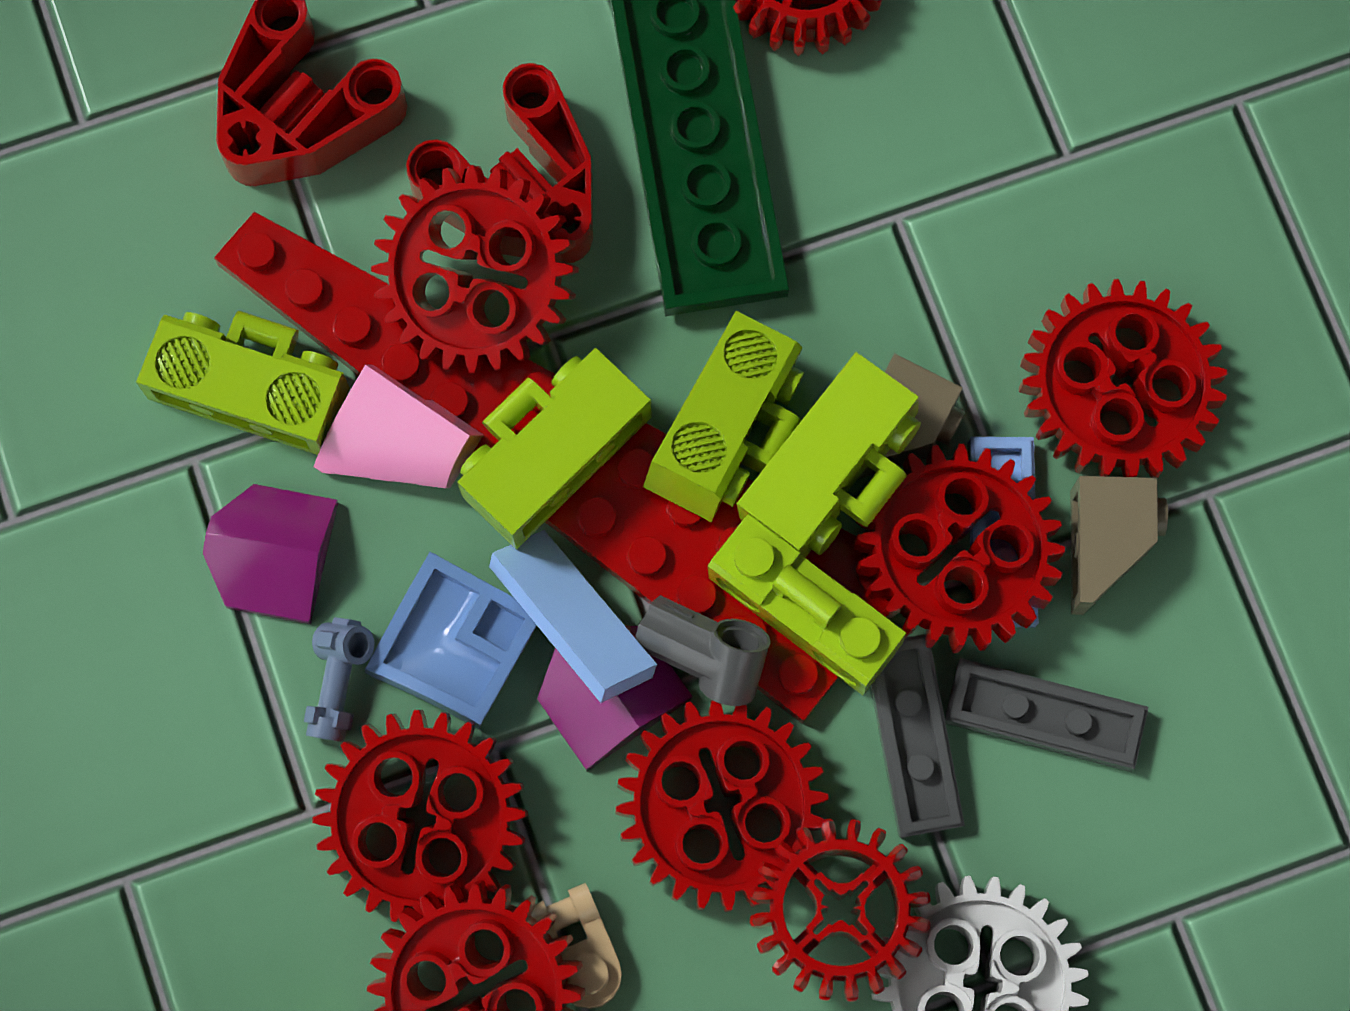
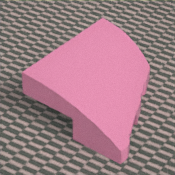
(395, 435)

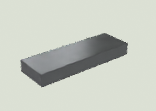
(1046, 715)
(916, 742)

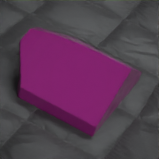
(270, 551)
(598, 728)

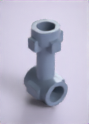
(341, 645)

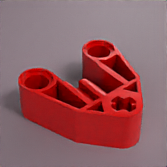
(264, 102)
(551, 140)

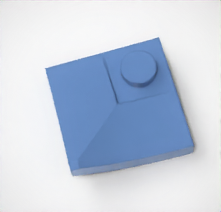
(452, 641)

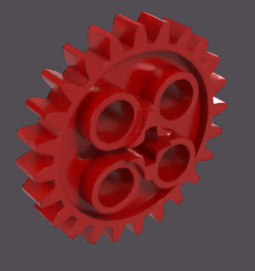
(488, 215)
(1170, 353)
(999, 588)
(363, 800)
(664, 821)
(448, 940)

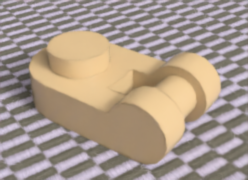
(601, 968)

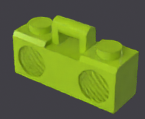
(258, 393)
(572, 437)
(708, 439)
(828, 451)
(805, 604)

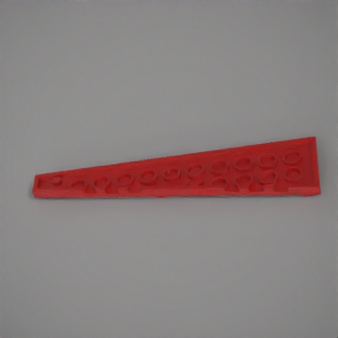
(610, 518)

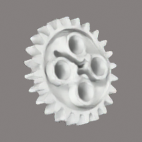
(1041, 989)

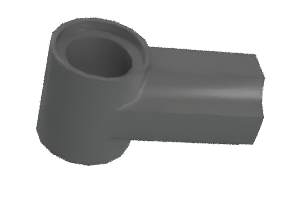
(722, 654)

